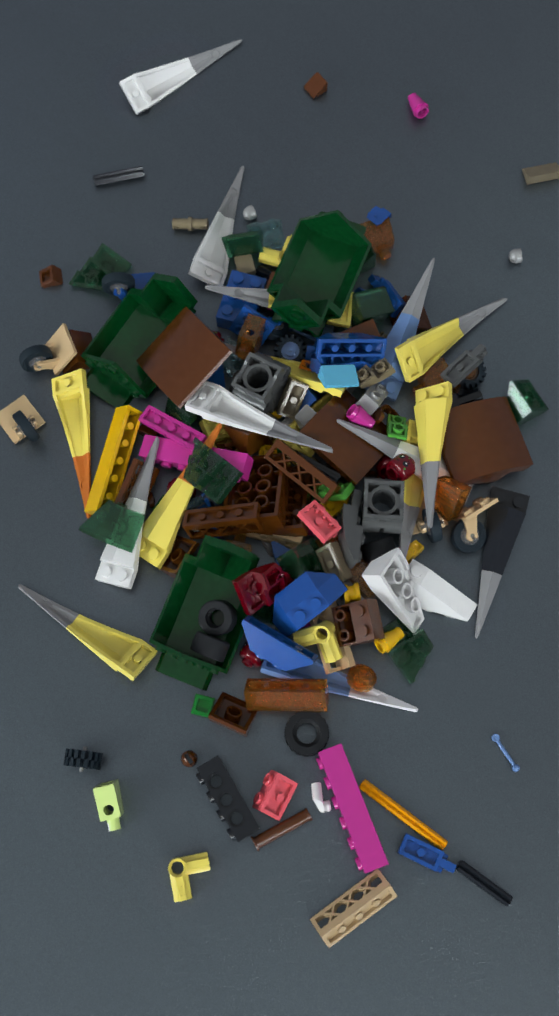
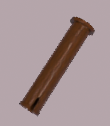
(281, 829)

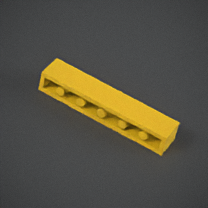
(114, 457)

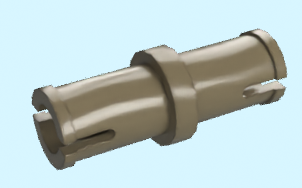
(190, 223)

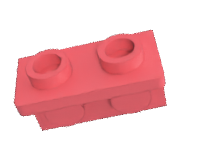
(319, 521)
(274, 795)

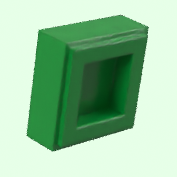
(202, 705)

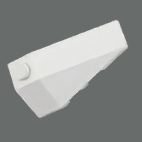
(390, 582)
(438, 595)

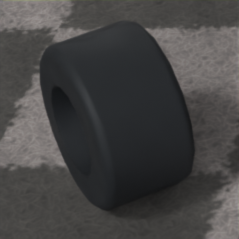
(377, 548)
(205, 620)
(210, 646)

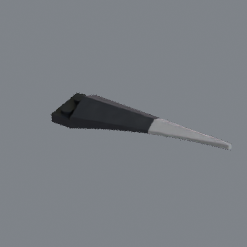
(502, 529)

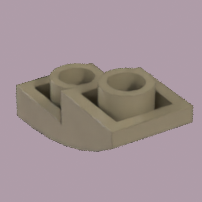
(245, 264)
(374, 374)

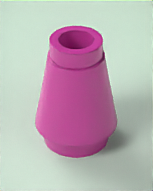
(418, 106)
(359, 416)

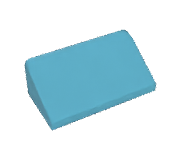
(338, 376)

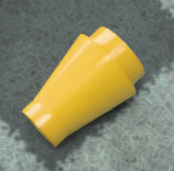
(391, 639)

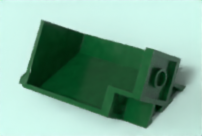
(318, 271)
(126, 336)
(196, 583)

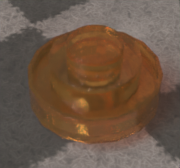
(361, 678)

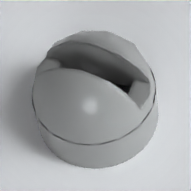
(249, 213)
(515, 255)

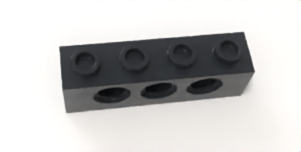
(216, 768)

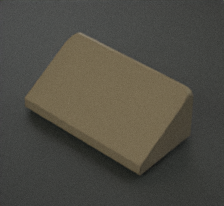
(541, 173)
(292, 398)
(333, 561)

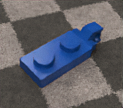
(397, 302)
(425, 854)

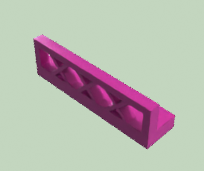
(170, 427)

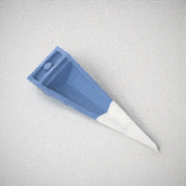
(336, 684)

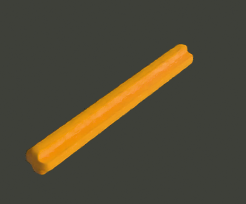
(404, 815)

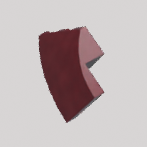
(260, 586)

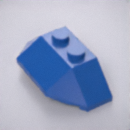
(349, 347)
(305, 600)
(276, 647)

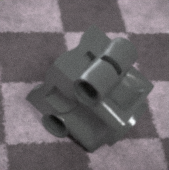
(255, 371)
(386, 492)

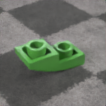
(396, 427)
(343, 493)

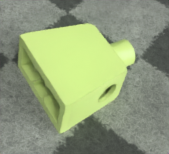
(109, 794)

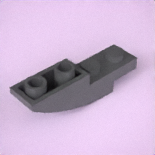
(351, 534)

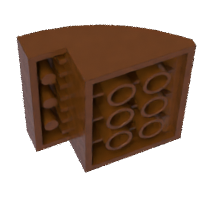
(183, 357)
(484, 442)
(351, 454)
(277, 496)

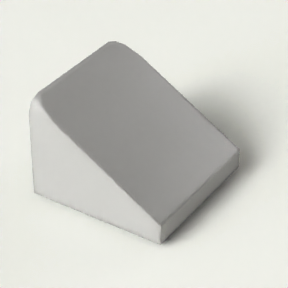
(304, 416)

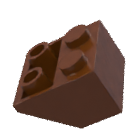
(358, 622)

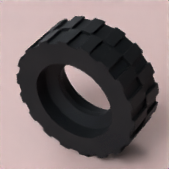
(291, 733)

